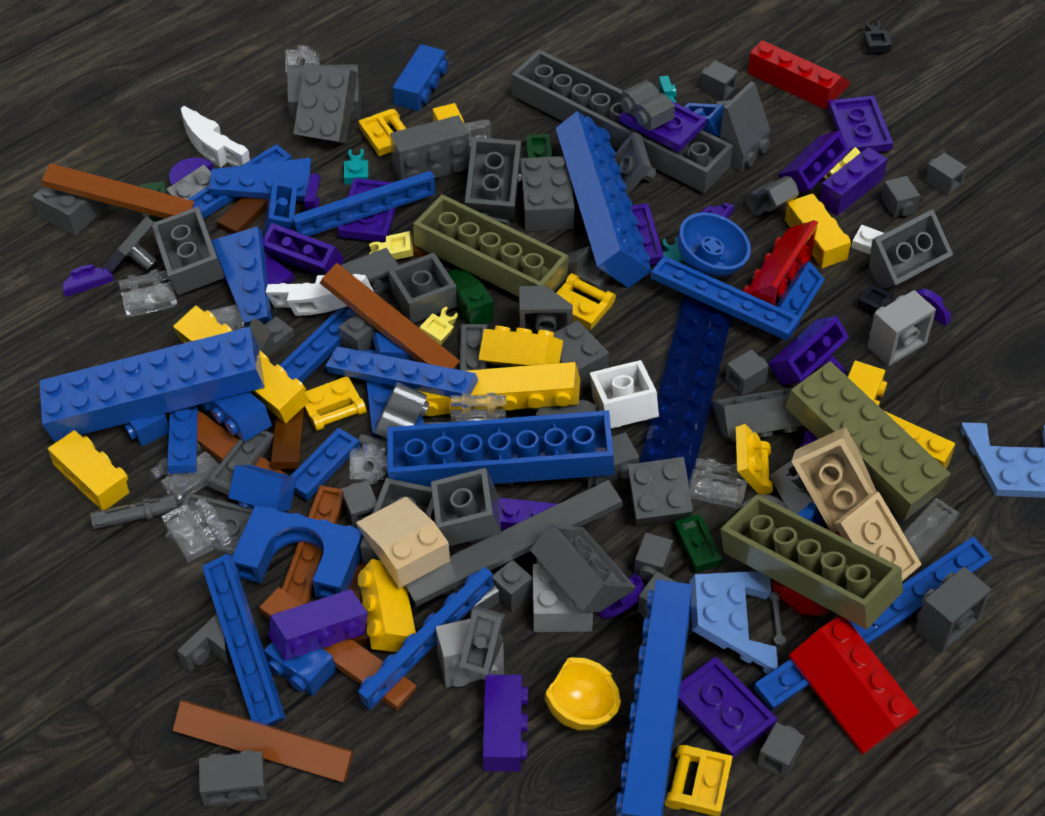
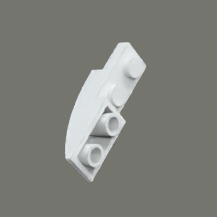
(210, 143)
(307, 297)

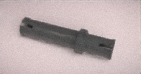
(127, 513)

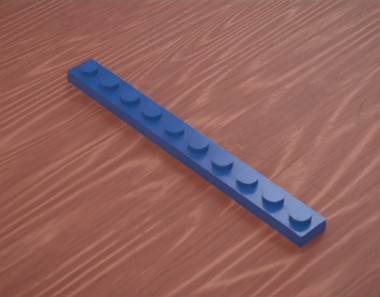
(788, 681)

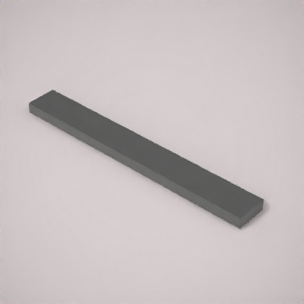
(514, 541)

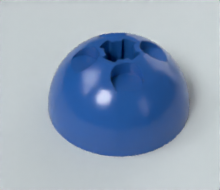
(713, 244)

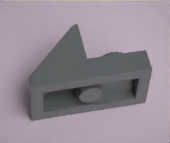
(582, 266)
(271, 335)
(482, 640)
(202, 643)

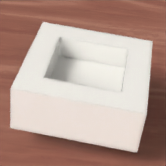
(864, 237)

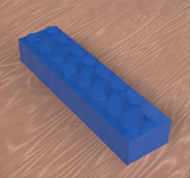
(603, 200)
(151, 384)
(508, 447)
(655, 701)

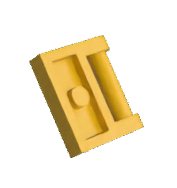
(378, 132)
(585, 310)
(332, 397)
(753, 459)
(709, 781)

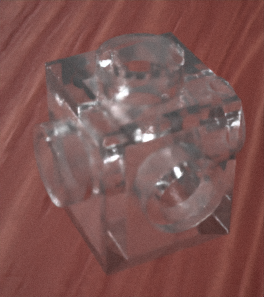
(295, 57)
(361, 469)

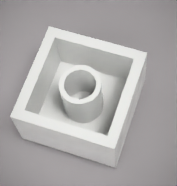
(625, 393)

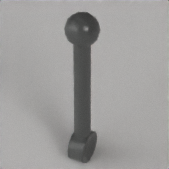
(779, 639)

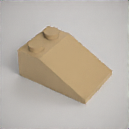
(833, 474)
(405, 541)

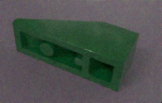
(472, 298)

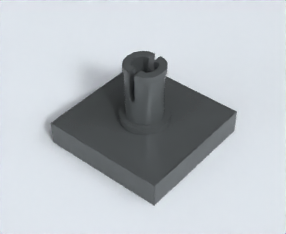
(634, 162)
(131, 248)
(791, 488)

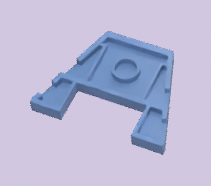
(1007, 469)
(721, 613)

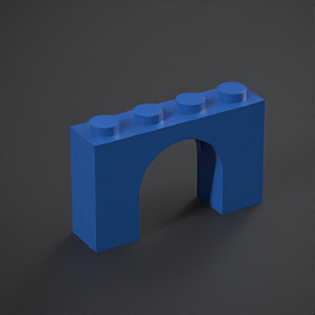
(272, 529)

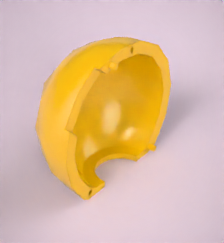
(583, 695)

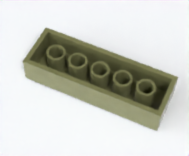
(488, 247)
(895, 461)
(812, 561)

